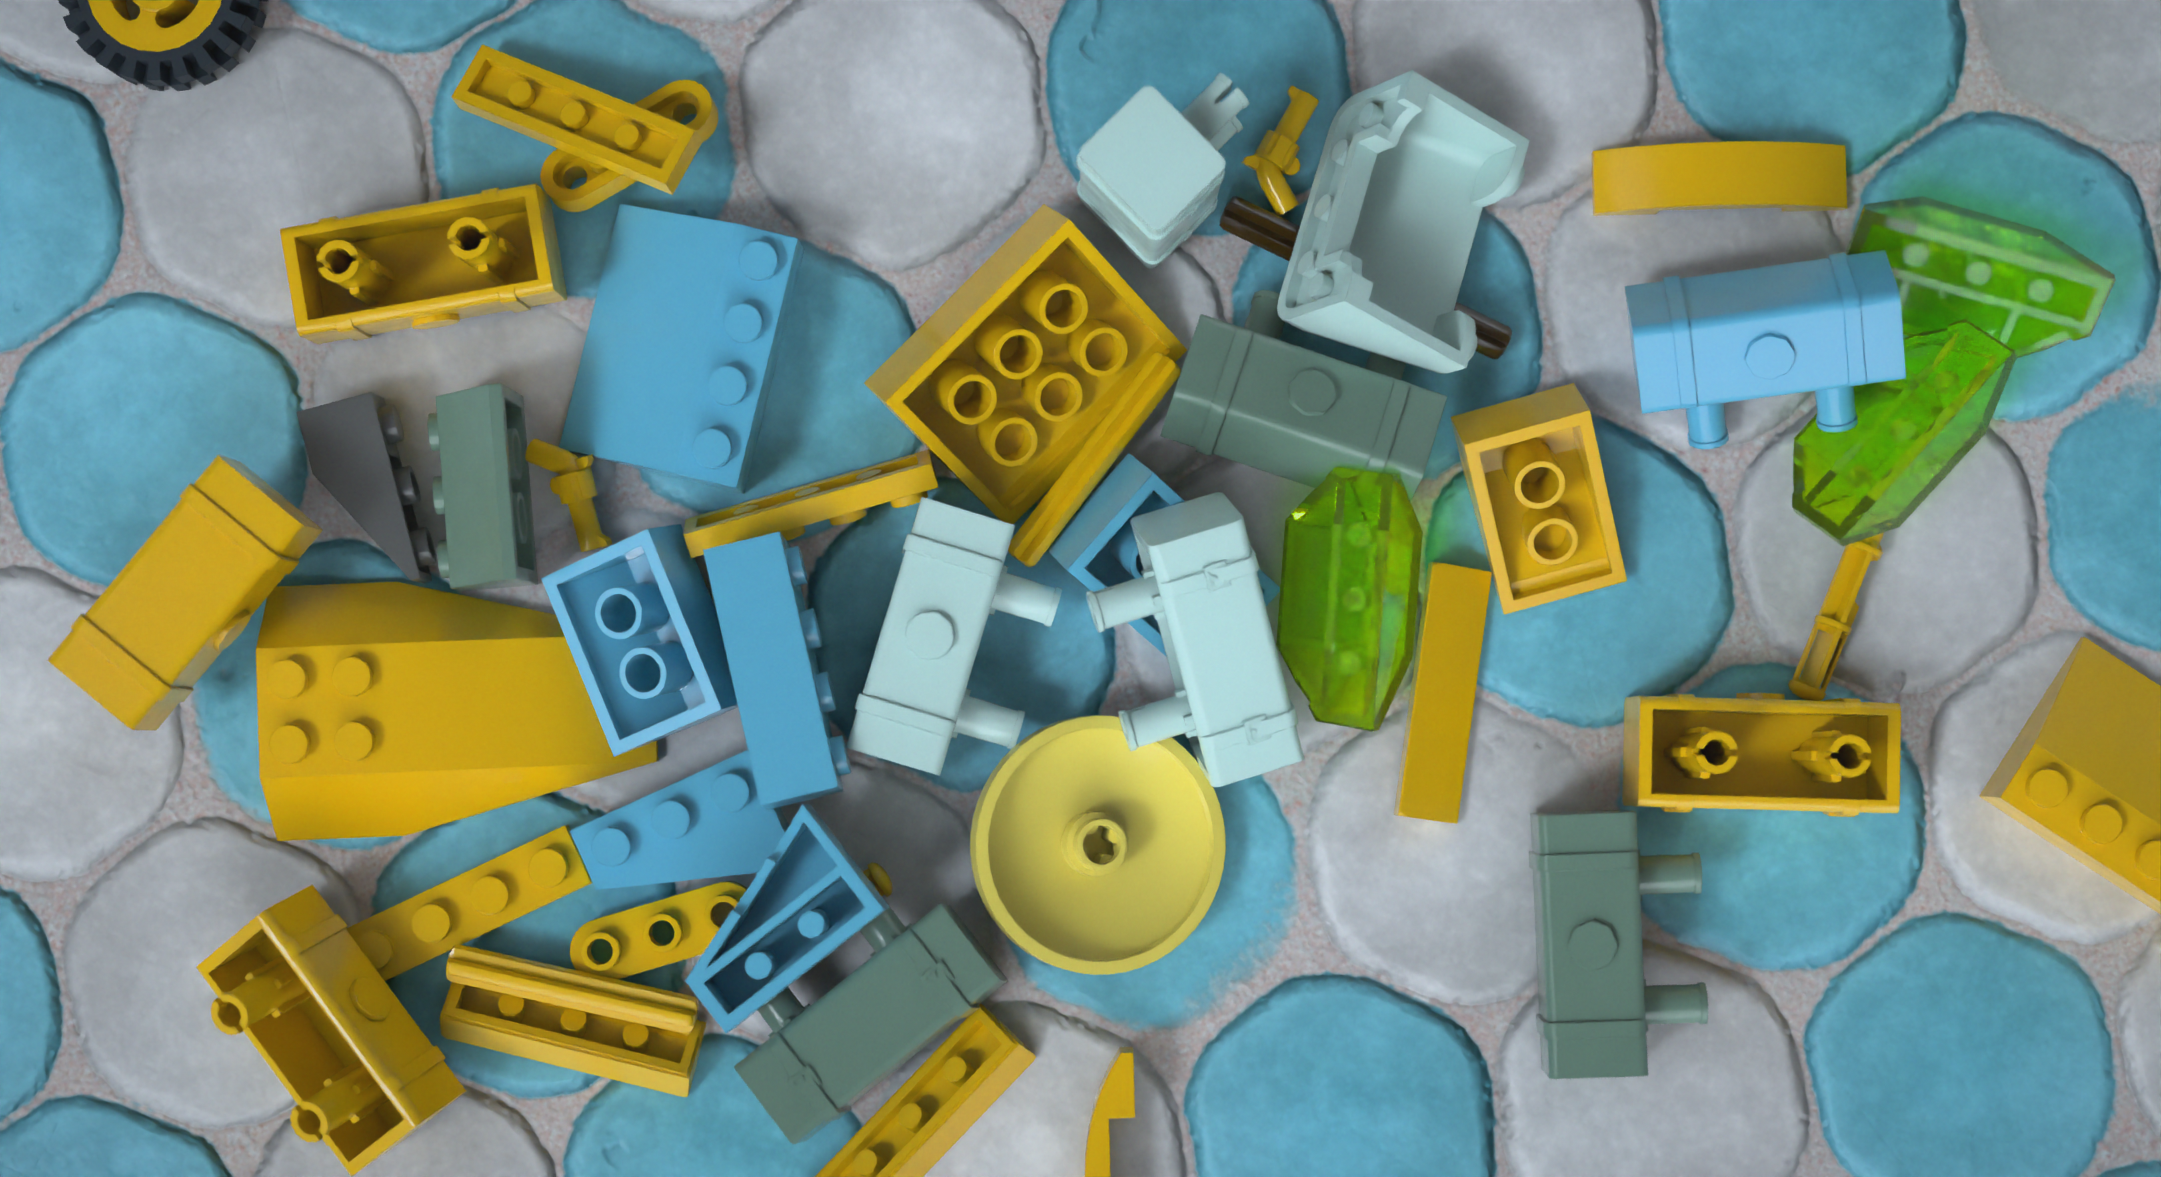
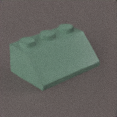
(483, 489)

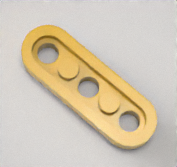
(562, 168)
(632, 935)

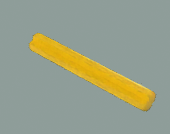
(1094, 459)
(572, 988)

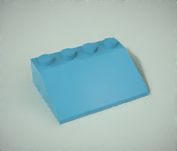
(682, 346)

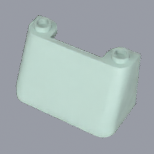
(1398, 222)

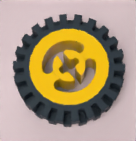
(157, 49)

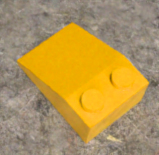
(1540, 497)

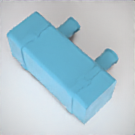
(1766, 336)

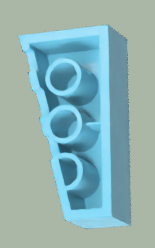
(776, 669)

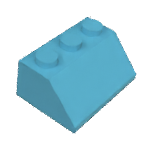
(644, 637)

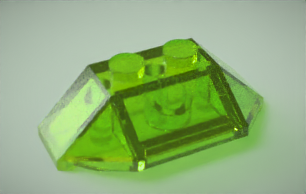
(1983, 270)
(1904, 436)
(1350, 595)

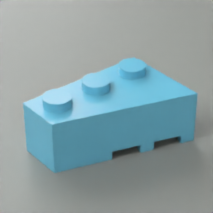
(684, 831)
(788, 920)

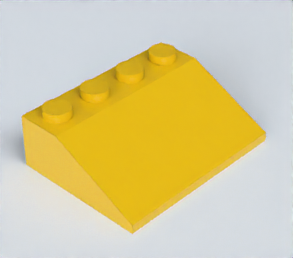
(1022, 363)
(2092, 771)

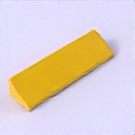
(1442, 693)
(573, 1038)
(936, 1102)

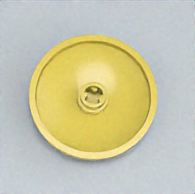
(1097, 847)

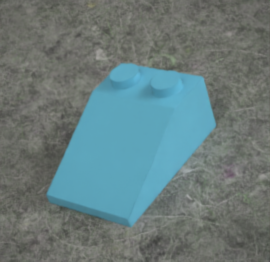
(1100, 540)

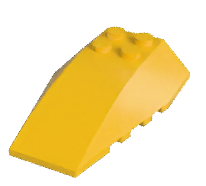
(416, 710)

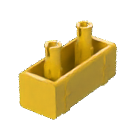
(423, 264)
(185, 594)
(1761, 754)
(328, 1030)

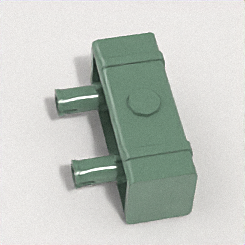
(1296, 408)
(1591, 943)
(870, 1022)

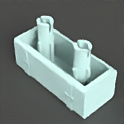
(1159, 170)
(932, 635)
(1216, 640)

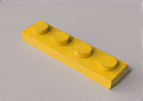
(577, 119)
(836, 498)
(472, 903)

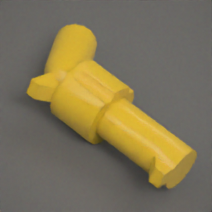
(1279, 149)
(574, 487)

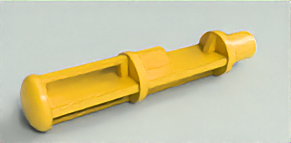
(1834, 620)

